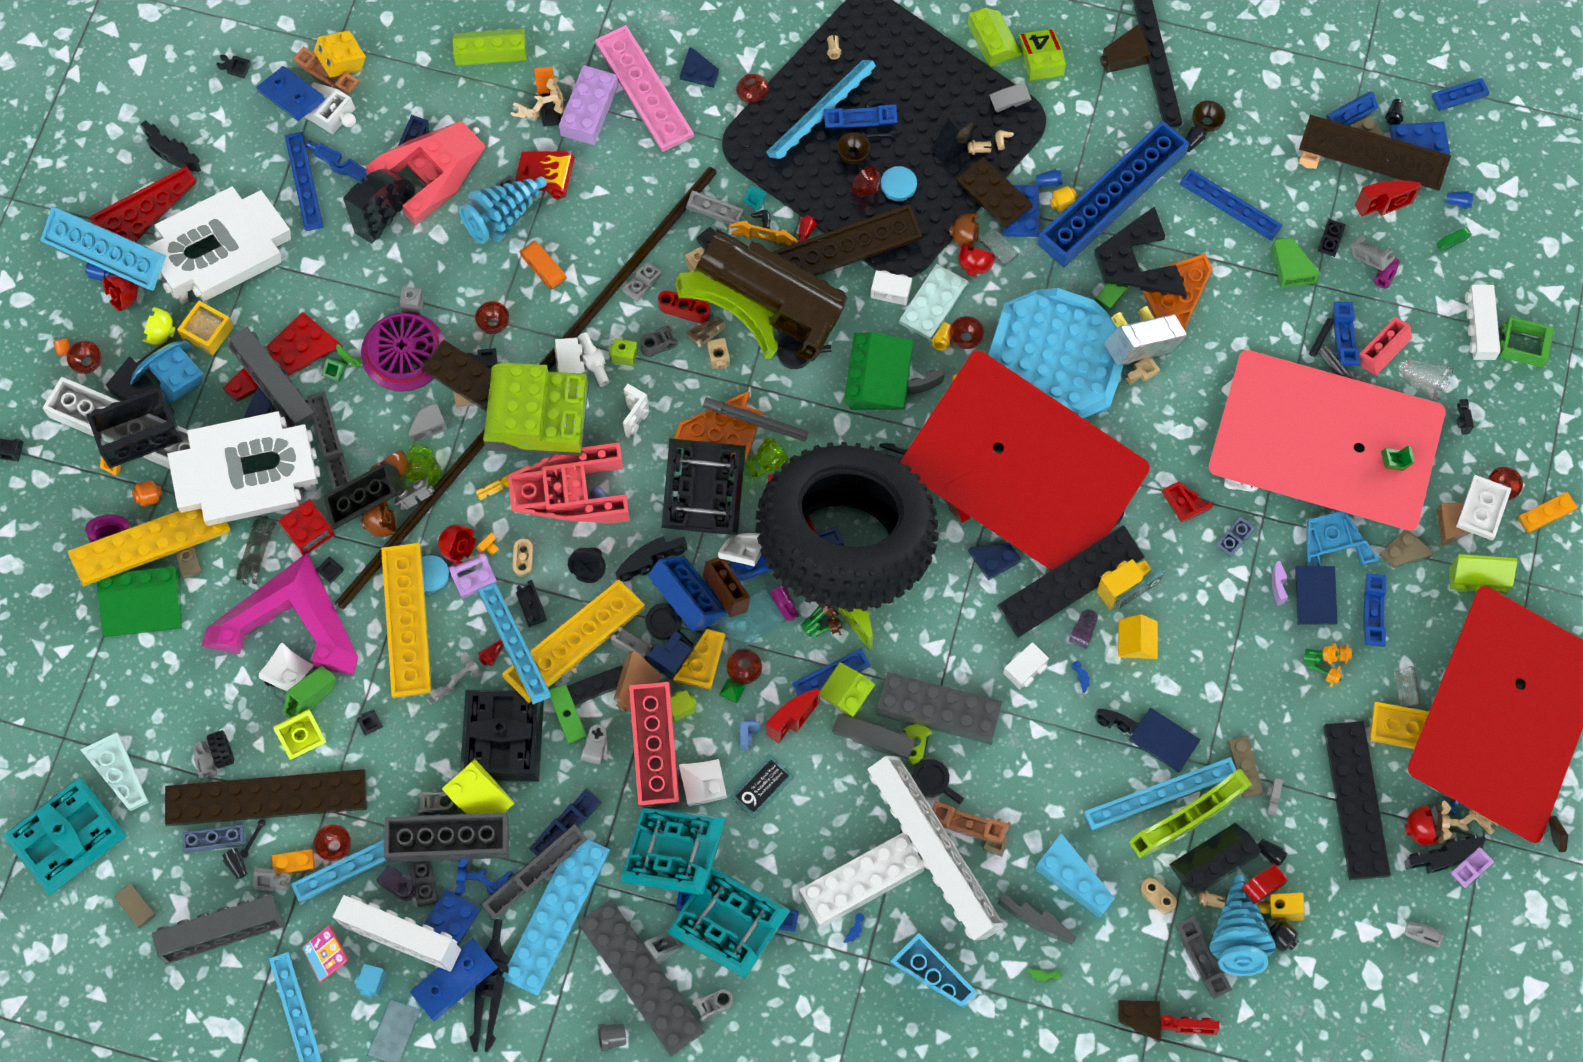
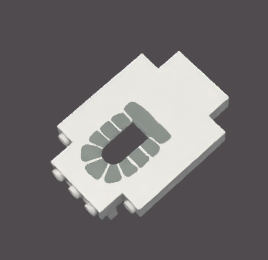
(248, 240)
(212, 472)

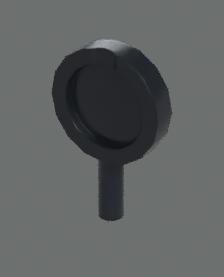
(787, 353)
(663, 622)
(933, 780)

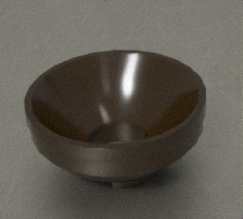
(1210, 110)
(853, 141)

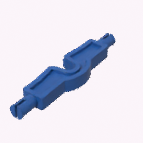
(333, 158)

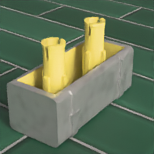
(1144, 338)

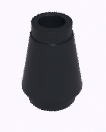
(1395, 112)
(1195, 137)
(1272, 852)
(234, 861)

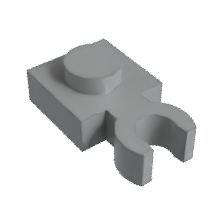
(1274, 792)
(268, 880)

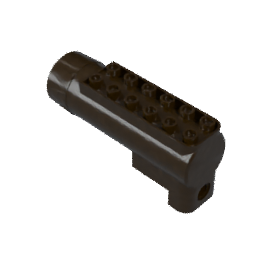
(800, 302)

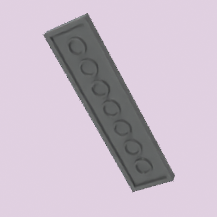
(641, 978)

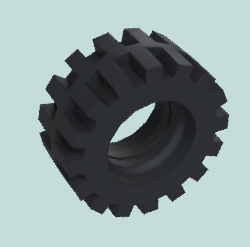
(220, 749)

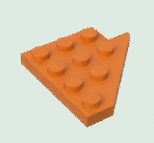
(1194, 276)
(721, 428)

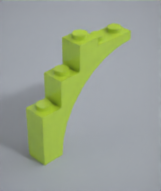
(754, 316)
(1191, 816)

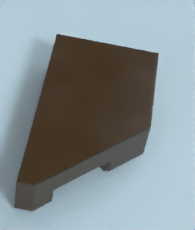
(1558, 834)

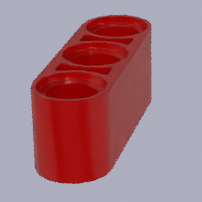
(689, 313)
(1265, 883)

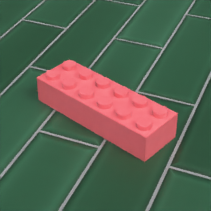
(654, 744)

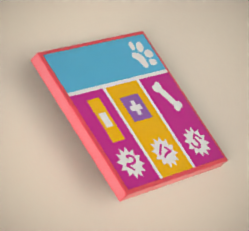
(325, 953)

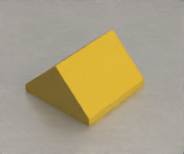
(1138, 637)

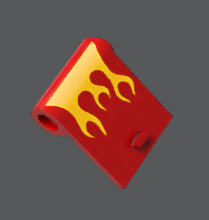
(552, 165)

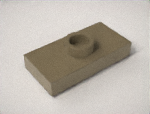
(188, 562)

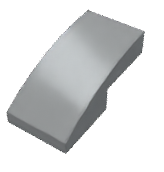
(1010, 96)
(642, 282)

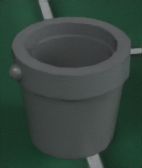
(611, 1036)

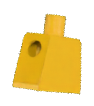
(1292, 907)

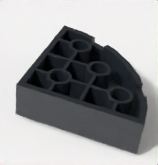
(376, 202)

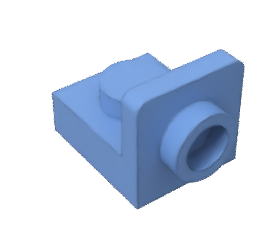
(745, 736)

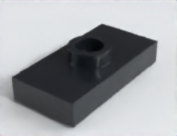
(549, 115)

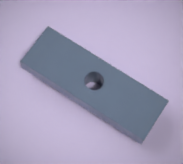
(225, 838)

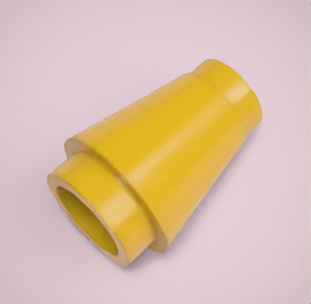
(942, 337)

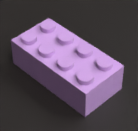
(588, 105)

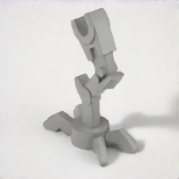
(438, 694)

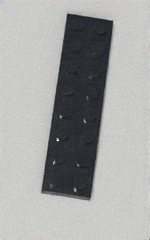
(1068, 581)
(1356, 800)

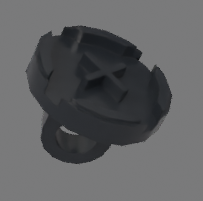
(587, 564)

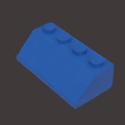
(687, 592)

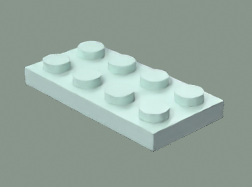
(933, 302)

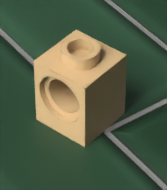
(693, 258)
(718, 346)

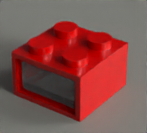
(306, 527)

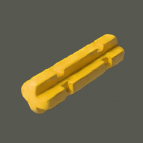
(492, 488)

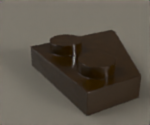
(1141, 1016)

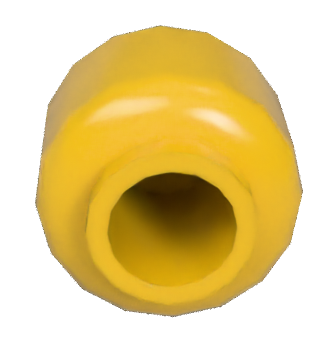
(1063, 198)

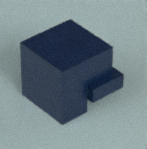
(670, 657)

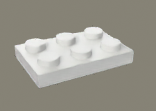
(1483, 507)

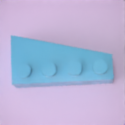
(1074, 877)
(928, 967)

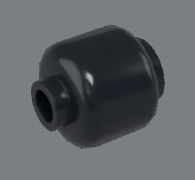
(1284, 936)

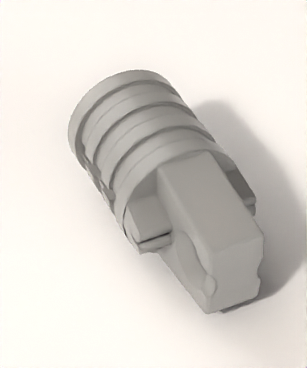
(203, 760)
(1424, 934)

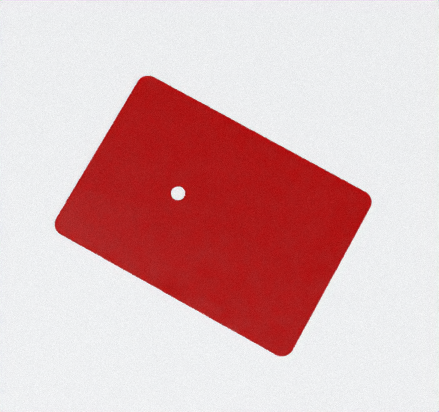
(1053, 483)
(1500, 744)

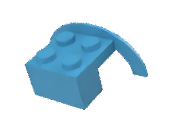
(173, 369)

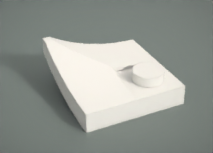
(741, 549)
(285, 668)
(703, 782)

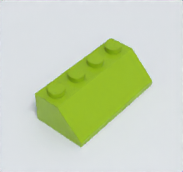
(489, 46)

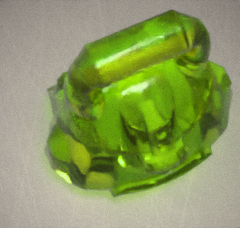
(769, 456)
(422, 466)

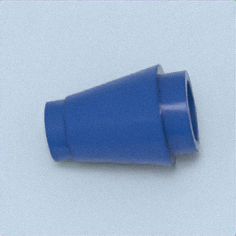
(1050, 178)
(1460, 199)

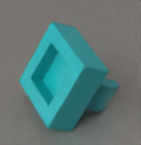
(754, 197)

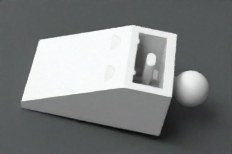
(333, 111)

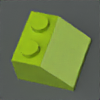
(846, 689)

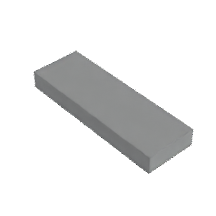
(714, 208)

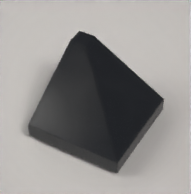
(369, 722)

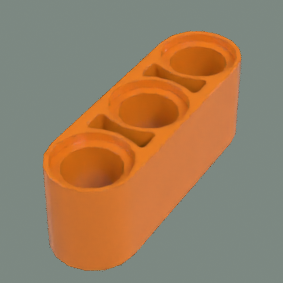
(543, 265)

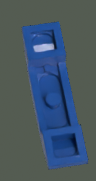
(860, 117)
(1344, 334)
(1374, 610)

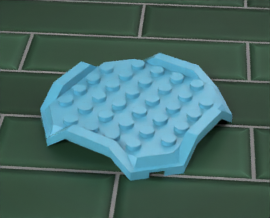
(1060, 348)

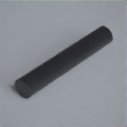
(1321, 337)

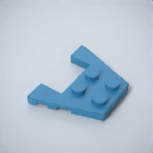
(1333, 534)

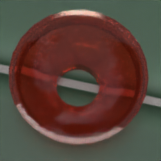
(752, 92)
(866, 182)
(492, 310)
(966, 325)
(83, 350)
(1508, 477)
(744, 675)
(328, 834)

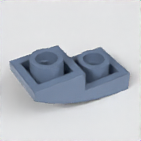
(1236, 536)

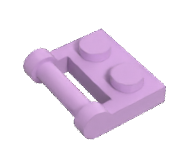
(470, 583)

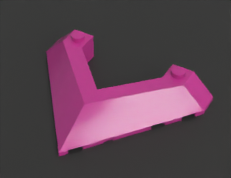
(297, 588)

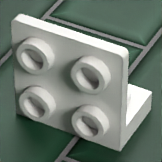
(638, 404)

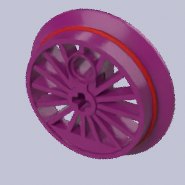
(393, 351)

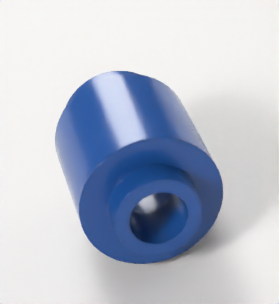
(95, 272)

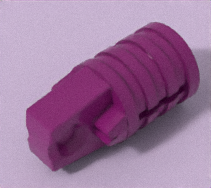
(1384, 278)
(784, 603)

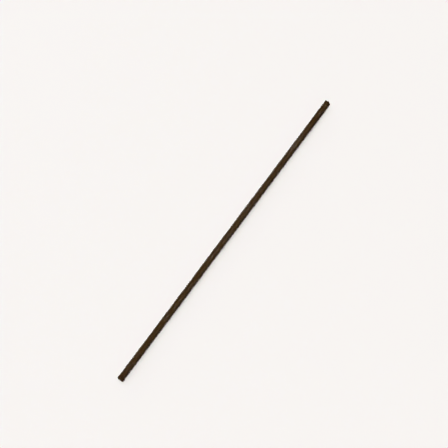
(449, 477)

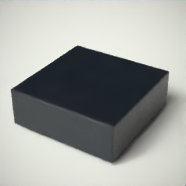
(329, 570)

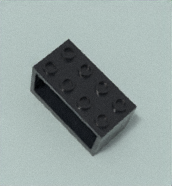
(142, 442)

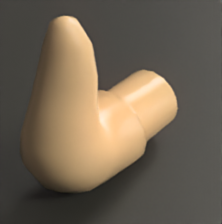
(999, 138)

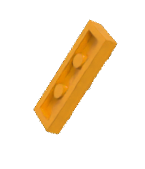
(1547, 512)

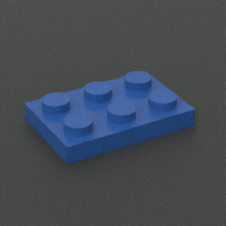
(1426, 135)
(1029, 223)
(452, 916)

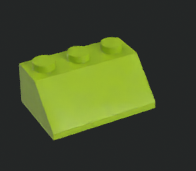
(993, 36)
(1475, 571)

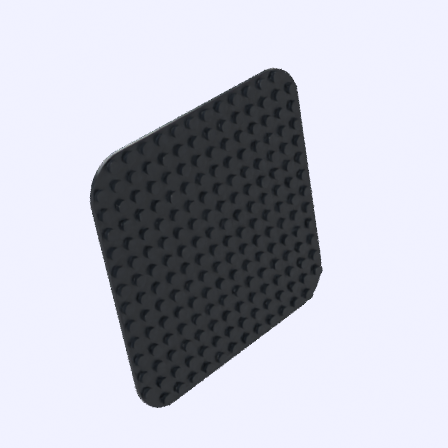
(927, 82)

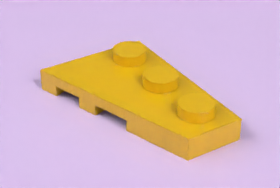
(702, 663)

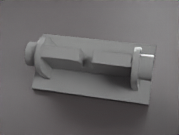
(419, 488)

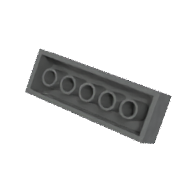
(939, 708)
(446, 837)
(218, 929)

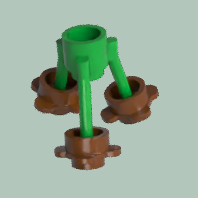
(812, 625)

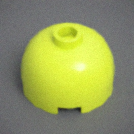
(159, 327)

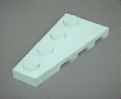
(115, 767)

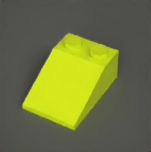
(477, 791)

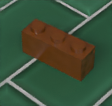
(726, 587)

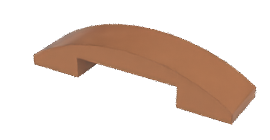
(310, 63)
(970, 825)

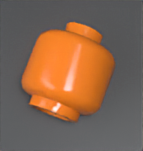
(146, 493)

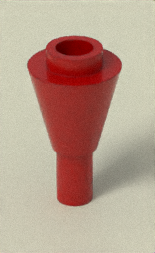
(806, 227)
(489, 655)

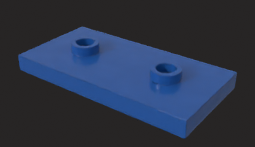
(290, 93)
(445, 988)

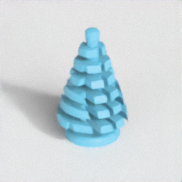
(494, 211)
(1241, 934)

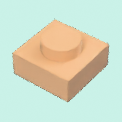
(1309, 160)

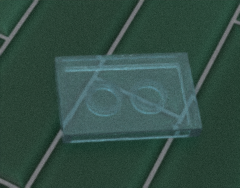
(755, 623)

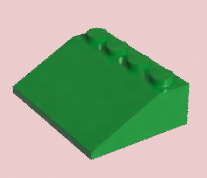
(878, 372)
(140, 601)

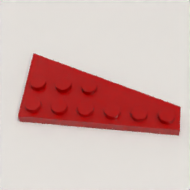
(142, 209)
(293, 350)

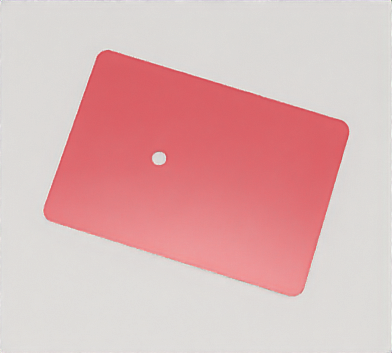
(1297, 435)

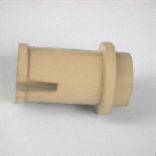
(833, 45)
(978, 147)
(1211, 900)

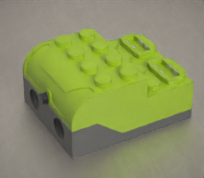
(535, 410)

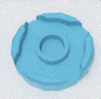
(898, 183)
(434, 573)

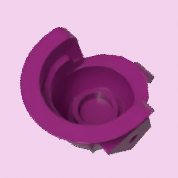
(105, 526)

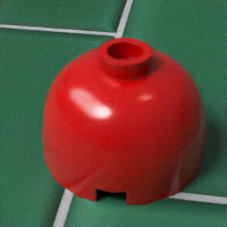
(975, 260)
(122, 291)
(456, 543)
(1422, 826)

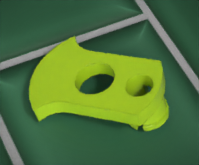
(917, 732)

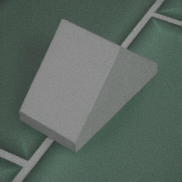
(662, 947)

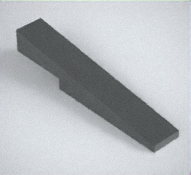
(329, 440)
(533, 872)

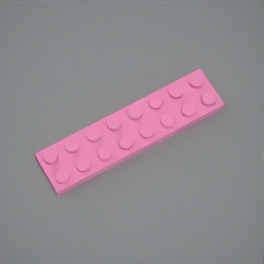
(644, 88)

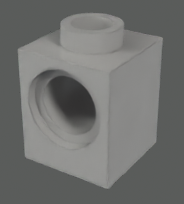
(411, 300)

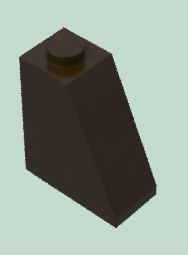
(1126, 51)

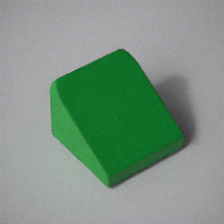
(334, 368)

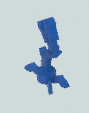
(462, 875)

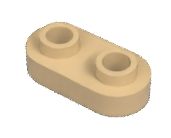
(522, 558)
(1158, 895)

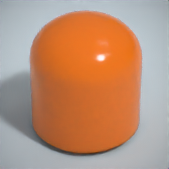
(61, 347)

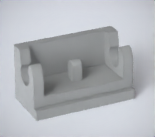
(1371, 254)
(628, 642)

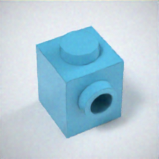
(370, 980)

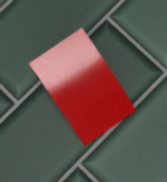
(1386, 196)
(792, 715)

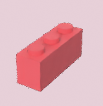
(1385, 346)

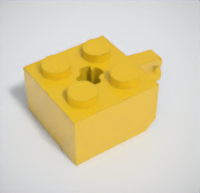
(1121, 580)

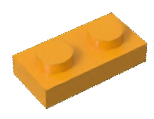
(294, 862)

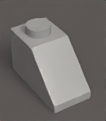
(427, 423)

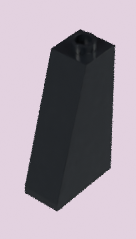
(121, 385)

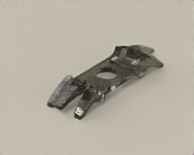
(250, 560)

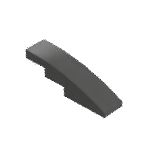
(873, 736)
(1044, 923)

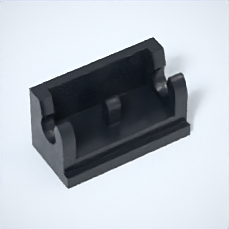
(10, 449)
(530, 604)

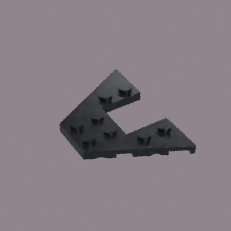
(1120, 265)

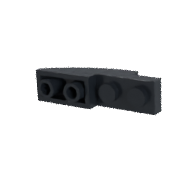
(170, 151)
(642, 559)
(1452, 853)

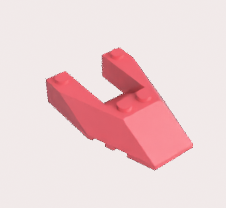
(438, 160)
(559, 487)

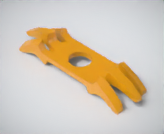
(748, 230)

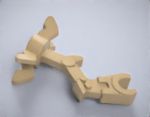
(555, 96)
(1444, 822)

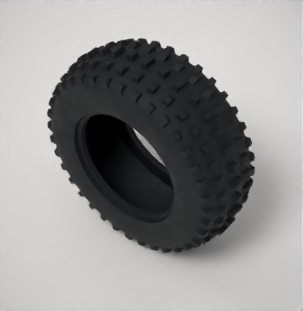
(839, 573)

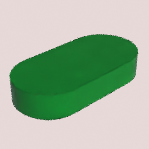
(1454, 239)

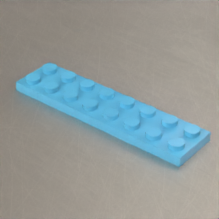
(103, 248)
(555, 917)

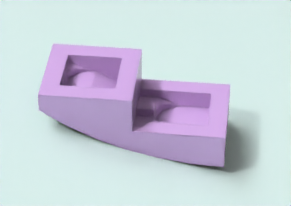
(1278, 580)
(1472, 867)

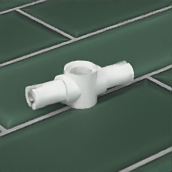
(593, 359)

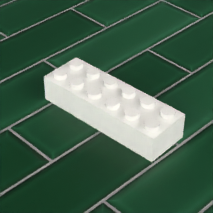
(861, 880)
(397, 932)

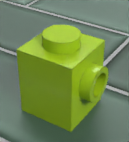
(623, 352)
(682, 705)

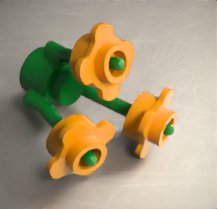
(1329, 654)

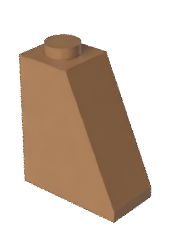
(1447, 518)
(634, 672)

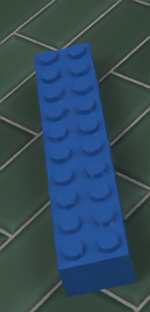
(1113, 193)

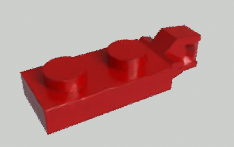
(1188, 1025)

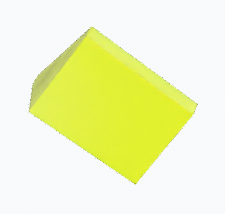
(299, 734)

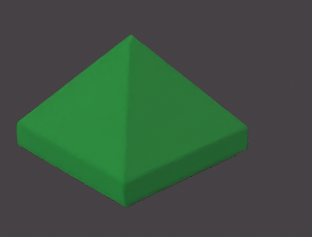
(732, 690)

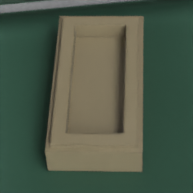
(135, 906)

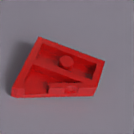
(1185, 502)

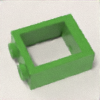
(1530, 328)

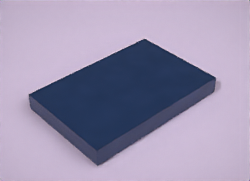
(1316, 595)
(1164, 740)

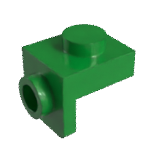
(1398, 459)

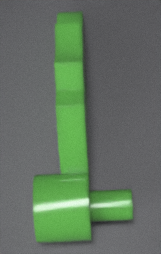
(348, 358)
(1041, 975)

